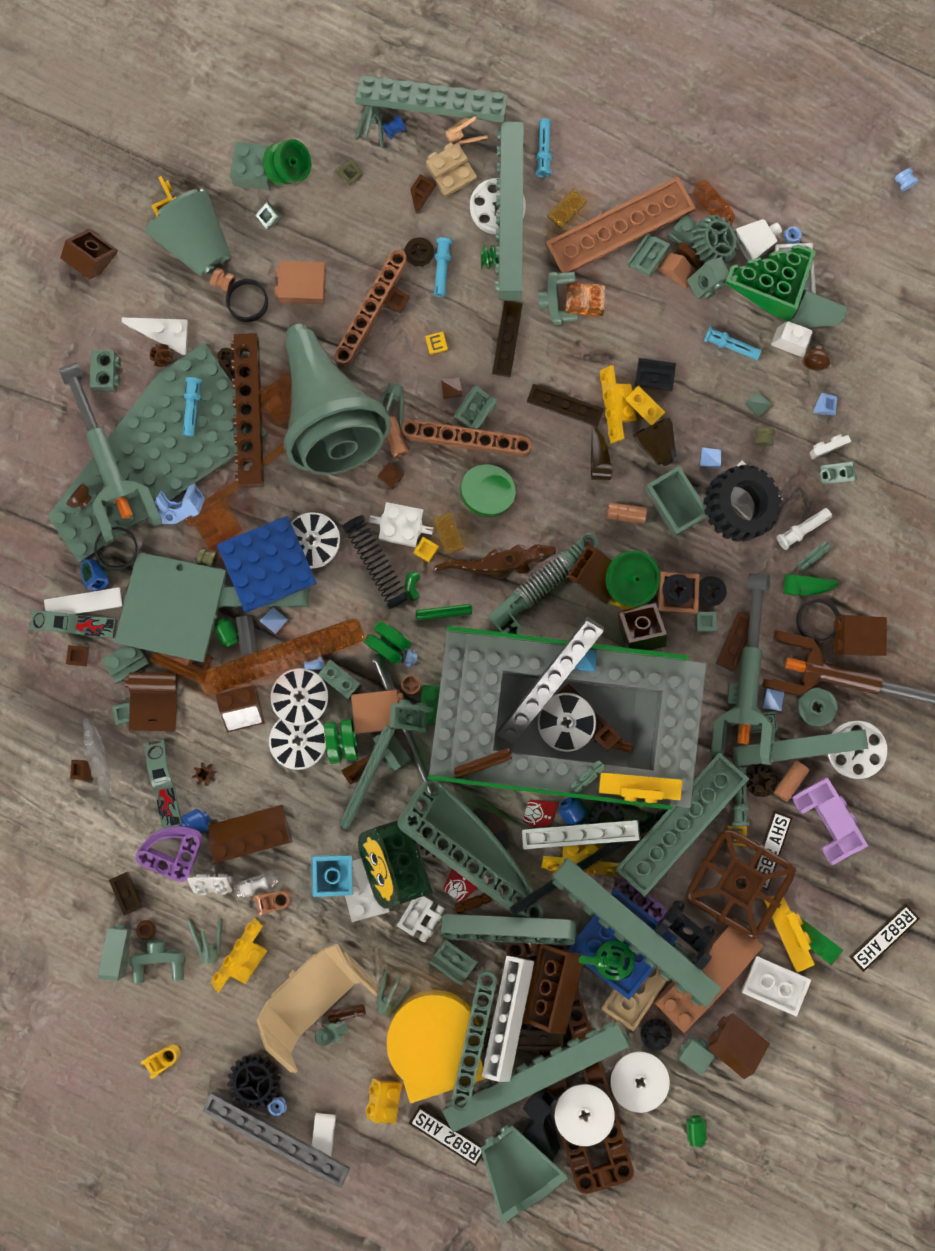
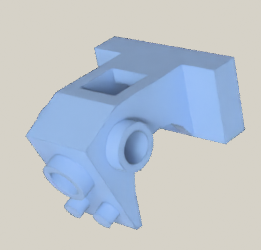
(189, 506)

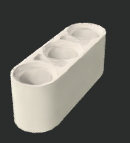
(324, 1132)

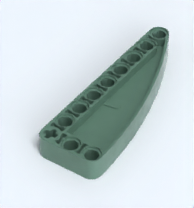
(465, 834)

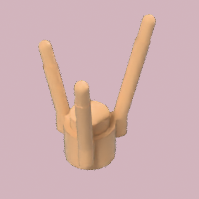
(455, 133)

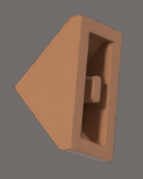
(676, 268)

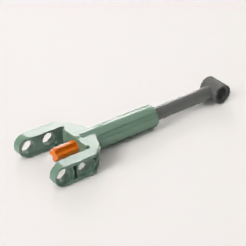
(115, 489)
(746, 711)

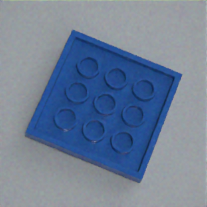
(266, 564)
(595, 935)

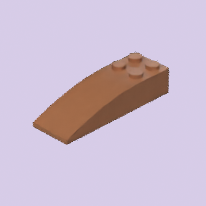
(730, 956)

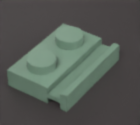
(683, 232)
(648, 255)
(124, 661)
(453, 962)

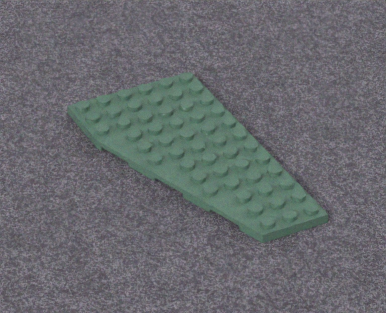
(155, 452)

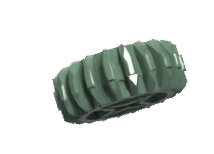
(714, 239)

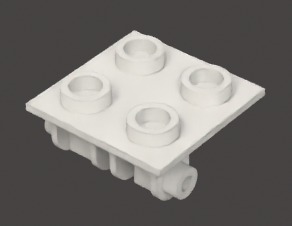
(202, 884)

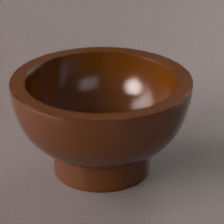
(816, 358)
(79, 497)

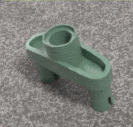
(550, 299)
(157, 954)

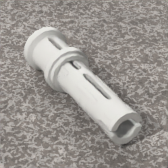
(797, 532)

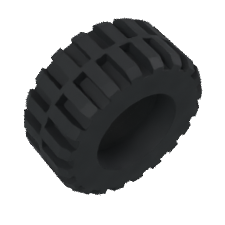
(763, 495)

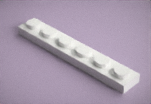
(581, 834)

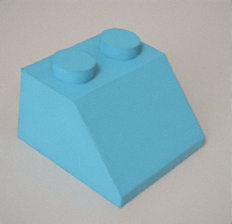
(331, 875)

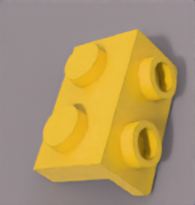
(383, 1101)

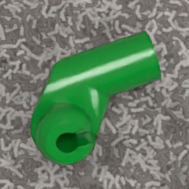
(410, 583)

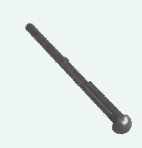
(388, 684)

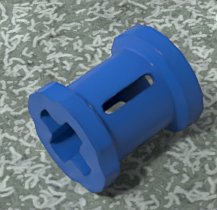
(394, 127)

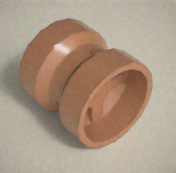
(222, 280)
(411, 685)

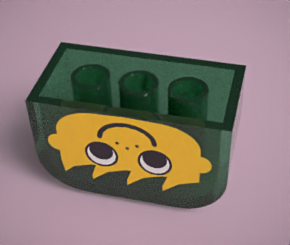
(393, 865)

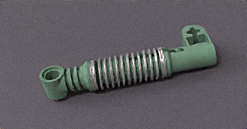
(525, 596)

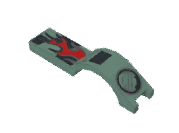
(73, 624)
(162, 784)

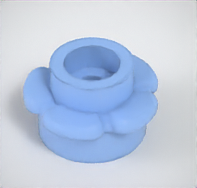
(792, 231)
(409, 658)
(277, 1111)

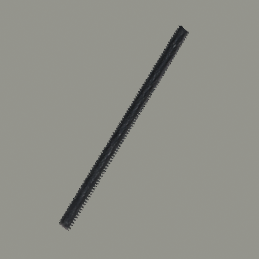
(536, 895)

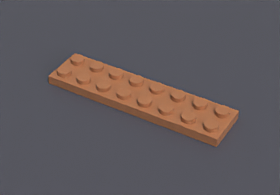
(620, 226)

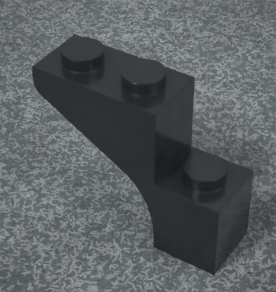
(540, 1129)

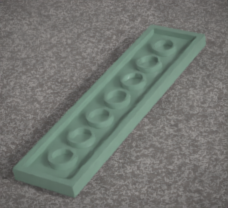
(431, 99)
(682, 825)

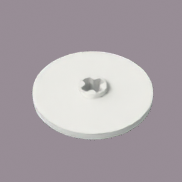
(654, 1075)
(569, 1108)

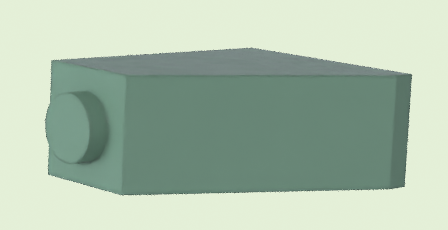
(818, 311)
(115, 953)

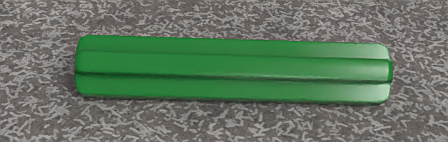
(442, 612)

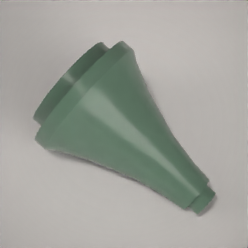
(330, 419)

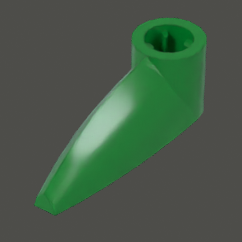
(804, 585)
(821, 944)

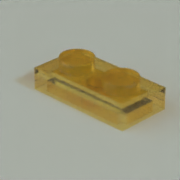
(567, 208)
(448, 533)

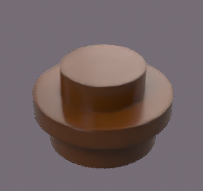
(146, 929)

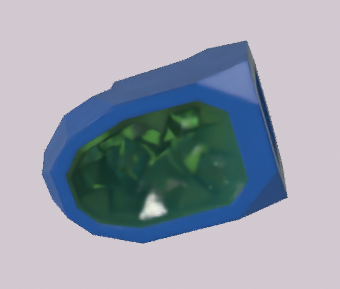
(93, 575)

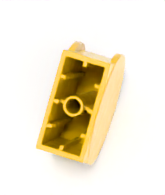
(428, 1043)

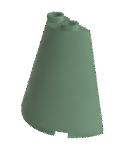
(191, 231)
(518, 1172)

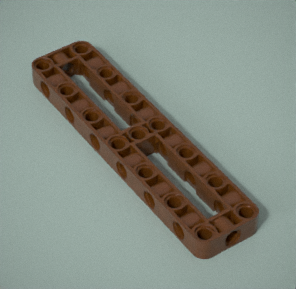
(606, 1174)

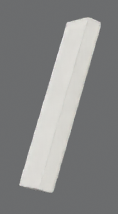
(86, 602)

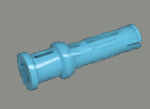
(544, 156)
(442, 257)
(723, 339)
(192, 397)

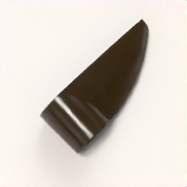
(600, 460)

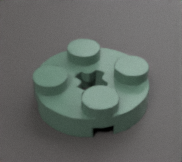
(822, 697)

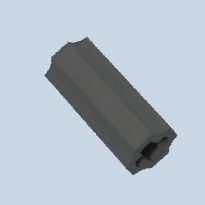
(246, 635)

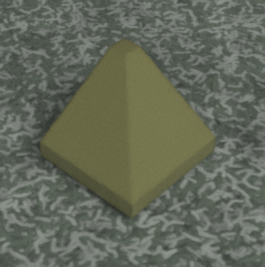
(348, 171)

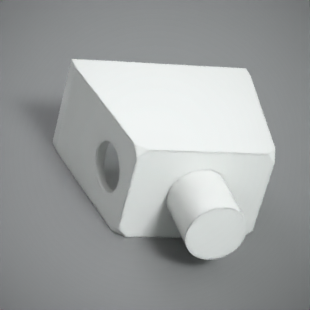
(757, 238)
(792, 338)

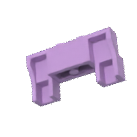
(836, 818)

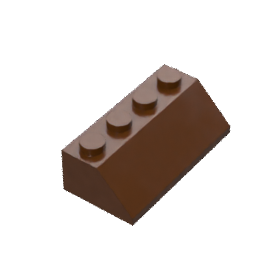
(249, 834)
(552, 989)

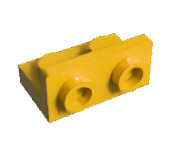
(645, 405)

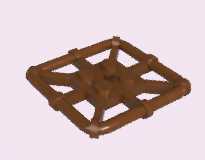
(753, 879)

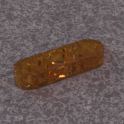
(714, 196)

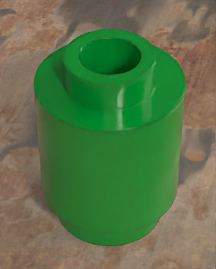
(226, 633)
(696, 1131)

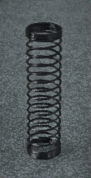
(355, 524)

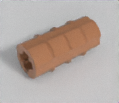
(396, 440)
(626, 513)
(791, 781)

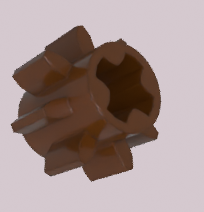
(161, 355)
(201, 770)

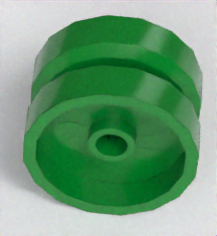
(287, 162)
(387, 643)
(343, 740)

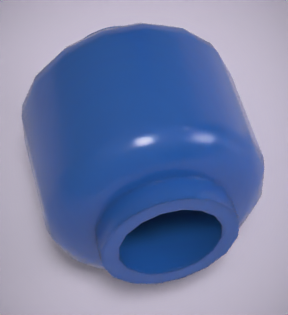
(573, 811)
(196, 820)

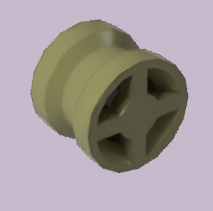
(764, 436)
(207, 557)

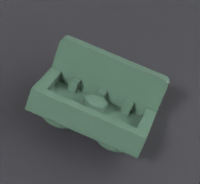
(475, 408)
(409, 716)
(394, 754)

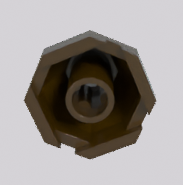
(658, 441)

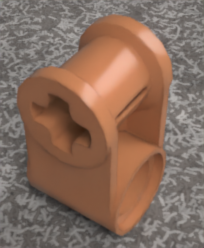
(269, 902)

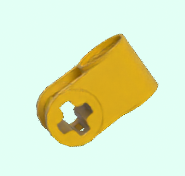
(159, 1061)

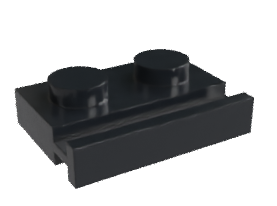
(655, 374)

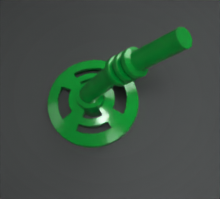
(603, 963)

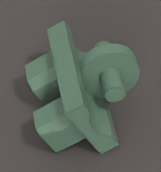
(838, 472)
(331, 1033)

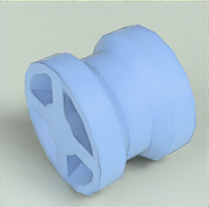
(906, 179)

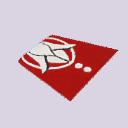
(540, 813)
(458, 886)

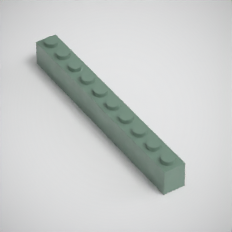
(511, 211)
(636, 933)
(539, 1074)

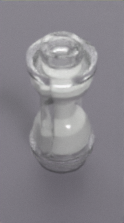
(251, 886)

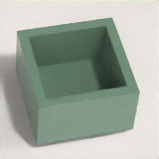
(248, 166)

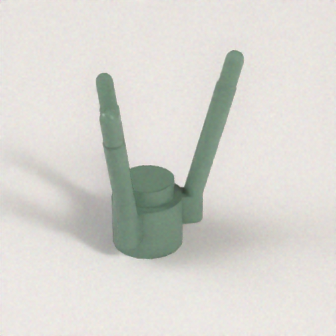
(371, 115)
(393, 394)
(208, 952)
(386, 1005)

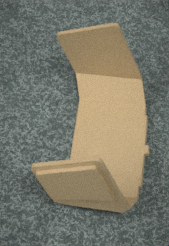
(306, 998)

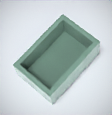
(676, 501)

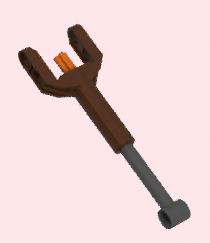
(815, 670)

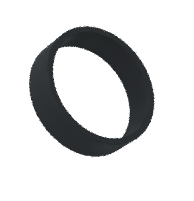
(243, 282)
(122, 566)
(798, 618)

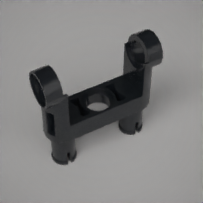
(700, 940)

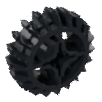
(256, 1088)

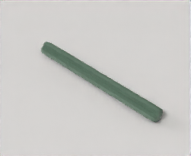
(367, 777)

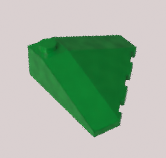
(775, 281)

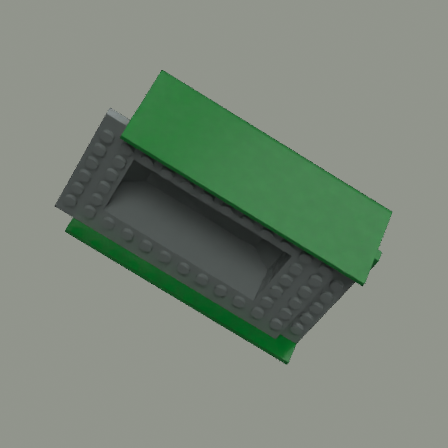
(639, 693)

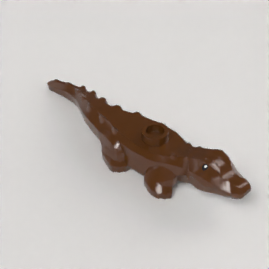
(499, 563)

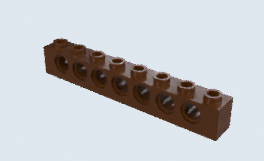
(241, 344)

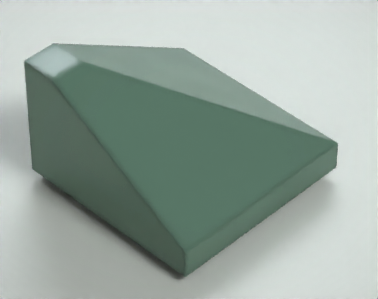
(268, 215)
(758, 404)

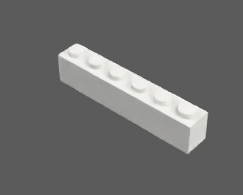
(507, 1019)

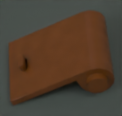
(152, 701)

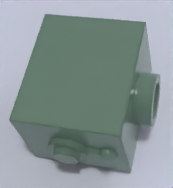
(695, 1054)

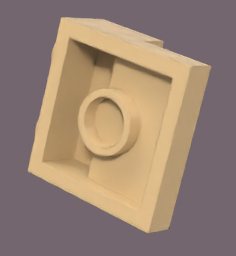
(450, 169)

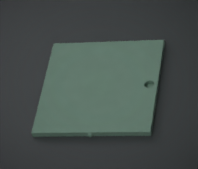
(170, 607)

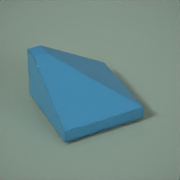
(588, 662)

